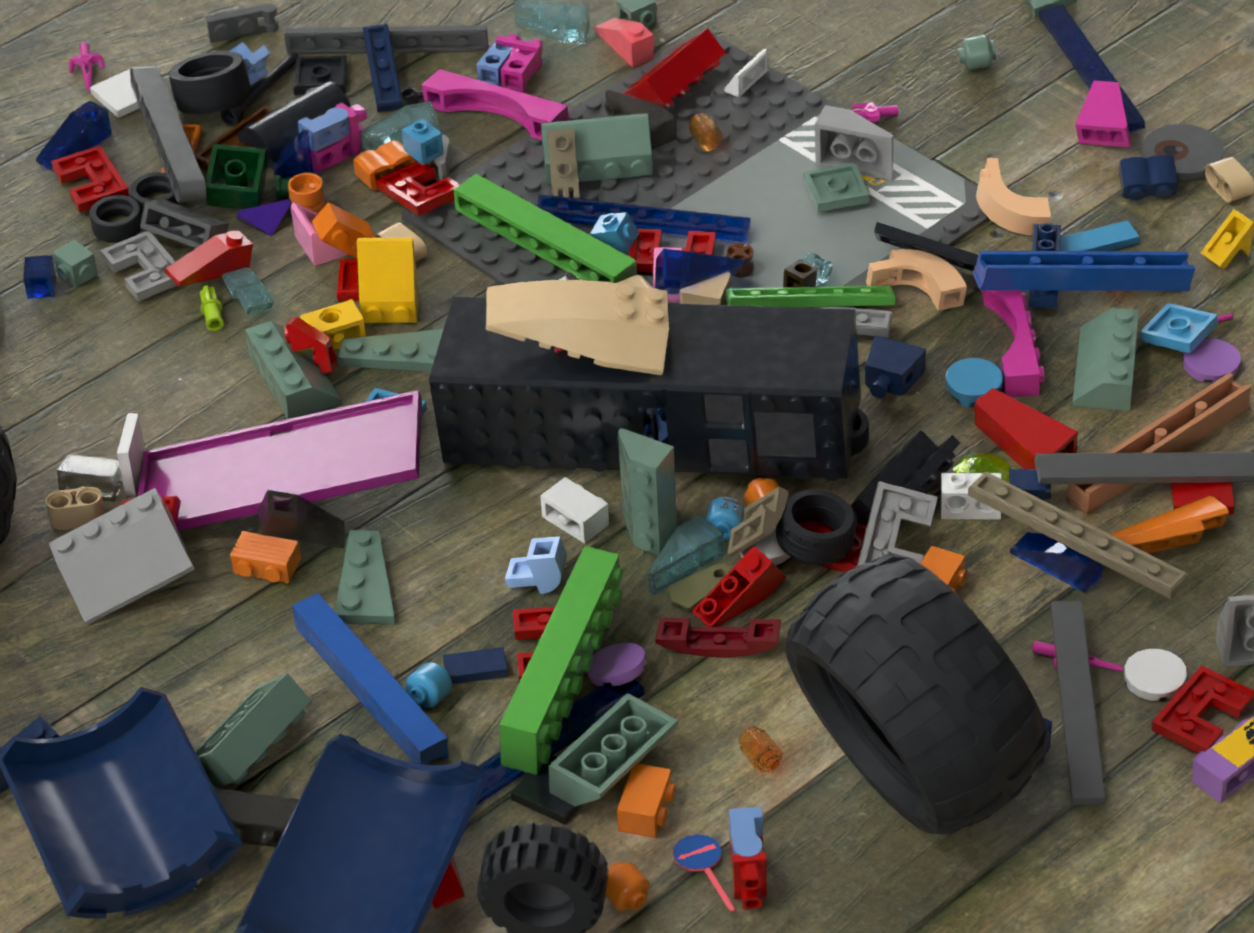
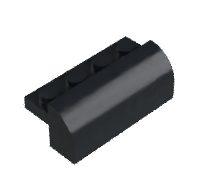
(281, 125)
(913, 467)

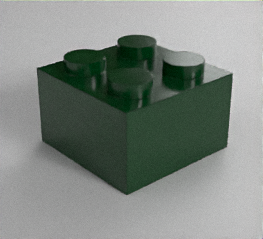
(236, 176)

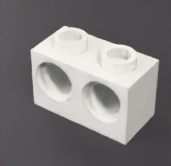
(957, 503)

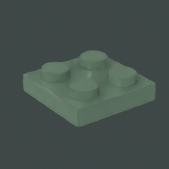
(836, 187)

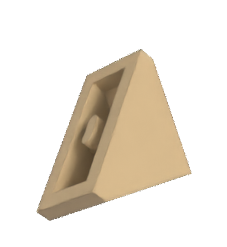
(707, 292)

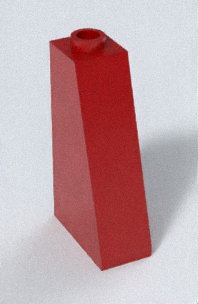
(1021, 429)

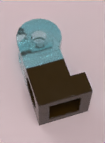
(807, 271)

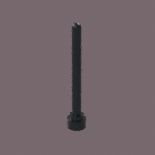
(234, 115)

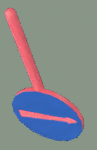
(700, 854)

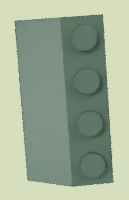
(606, 147)
(1106, 360)
(289, 373)
(647, 490)
(251, 730)
(608, 750)

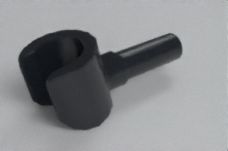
(411, 96)

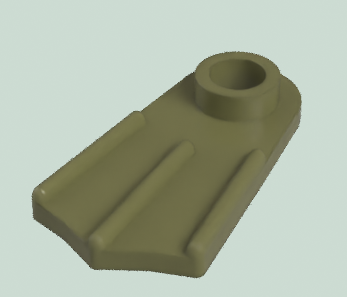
(692, 589)

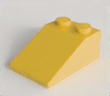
(387, 280)

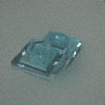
(249, 289)

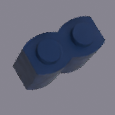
(1148, 176)

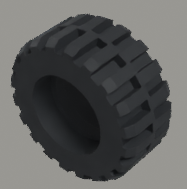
(542, 880)

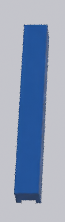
(1083, 271)
(369, 681)

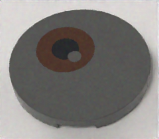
(1190, 146)

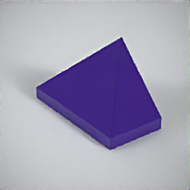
(264, 217)

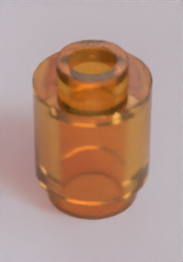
(705, 132)
(760, 749)

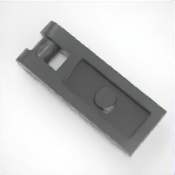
(242, 22)

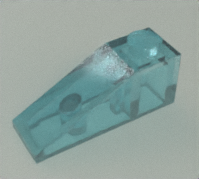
(556, 20)
(391, 126)
(686, 551)

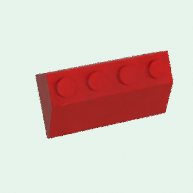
(678, 70)

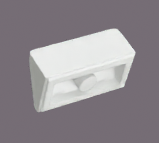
(748, 75)

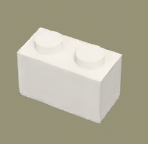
(574, 510)

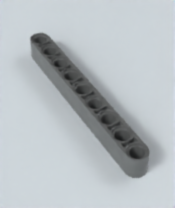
(168, 134)

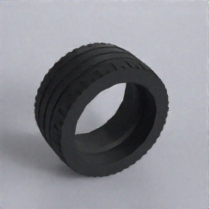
(209, 82)

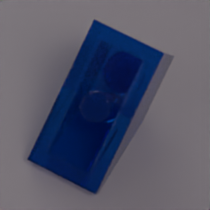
(295, 157)

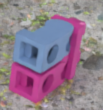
(510, 62)
(334, 135)

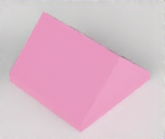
(308, 238)

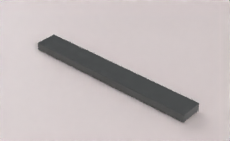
(402, 39)
(1144, 467)
(1077, 703)

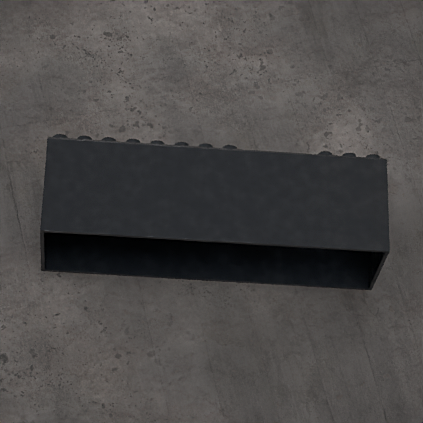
(737, 390)

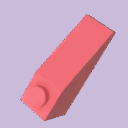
(628, 39)

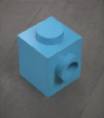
(422, 141)
(616, 231)

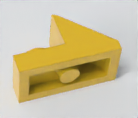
(1233, 235)

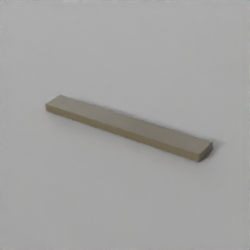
(1078, 535)

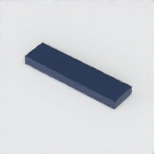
(382, 67)

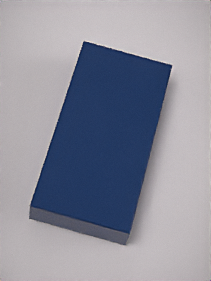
(476, 665)

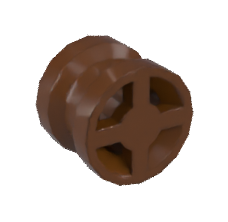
(744, 252)

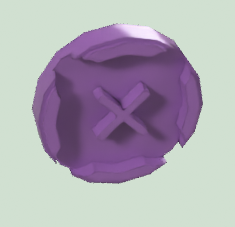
(1212, 360)
(617, 664)

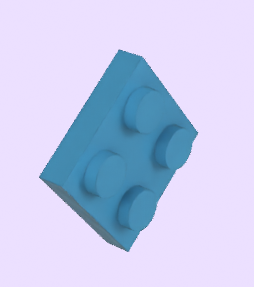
(1179, 328)

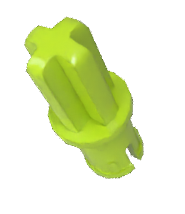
(211, 308)

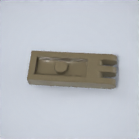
(563, 162)

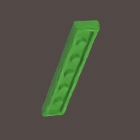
(812, 296)

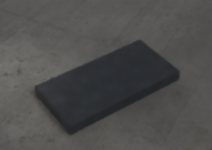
(915, 242)

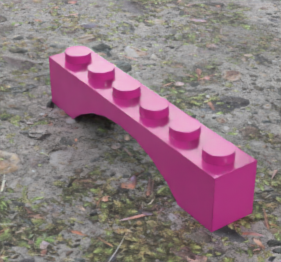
(460, 93)
(1021, 361)

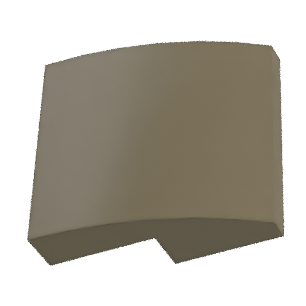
(758, 521)

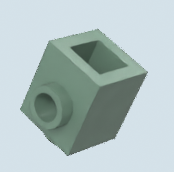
(637, 10)
(74, 263)

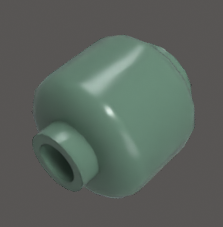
(977, 52)

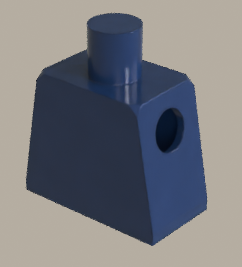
(893, 366)

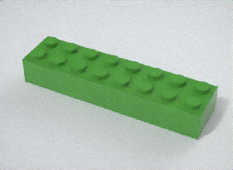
(560, 661)

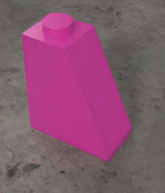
(1103, 117)

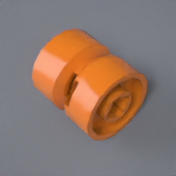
(307, 191)

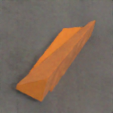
(1176, 527)

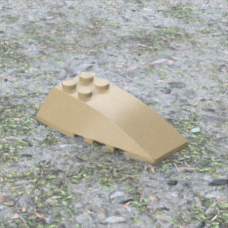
(596, 319)

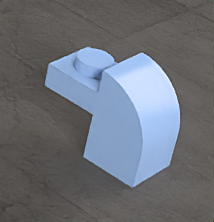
(254, 61)
(541, 567)

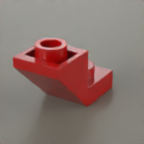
(304, 336)

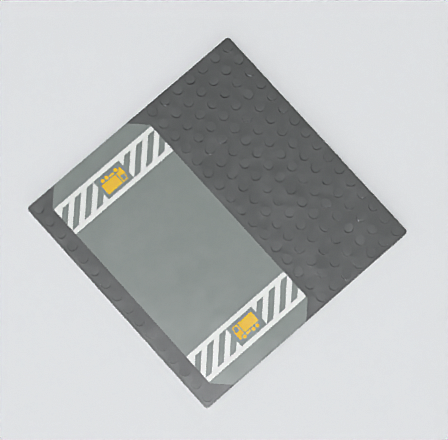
(748, 175)

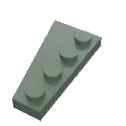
(392, 351)
(364, 583)

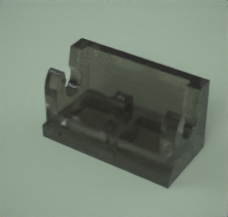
(87, 471)

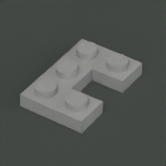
(151, 257)
(888, 509)

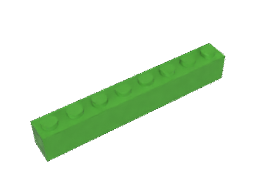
(541, 232)

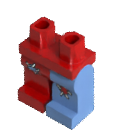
(747, 856)

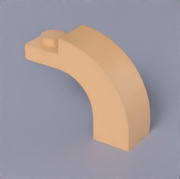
(1007, 208)
(923, 271)

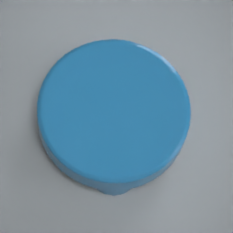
(971, 379)

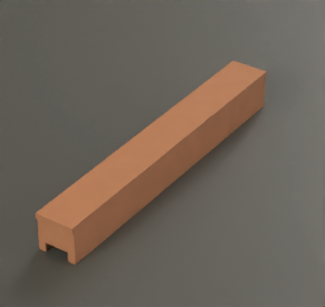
(1170, 434)

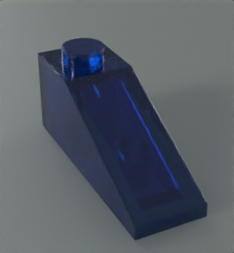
(79, 132)
(681, 268)
(1058, 560)

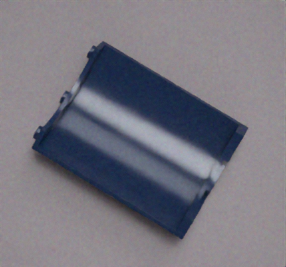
(121, 810)
(364, 844)

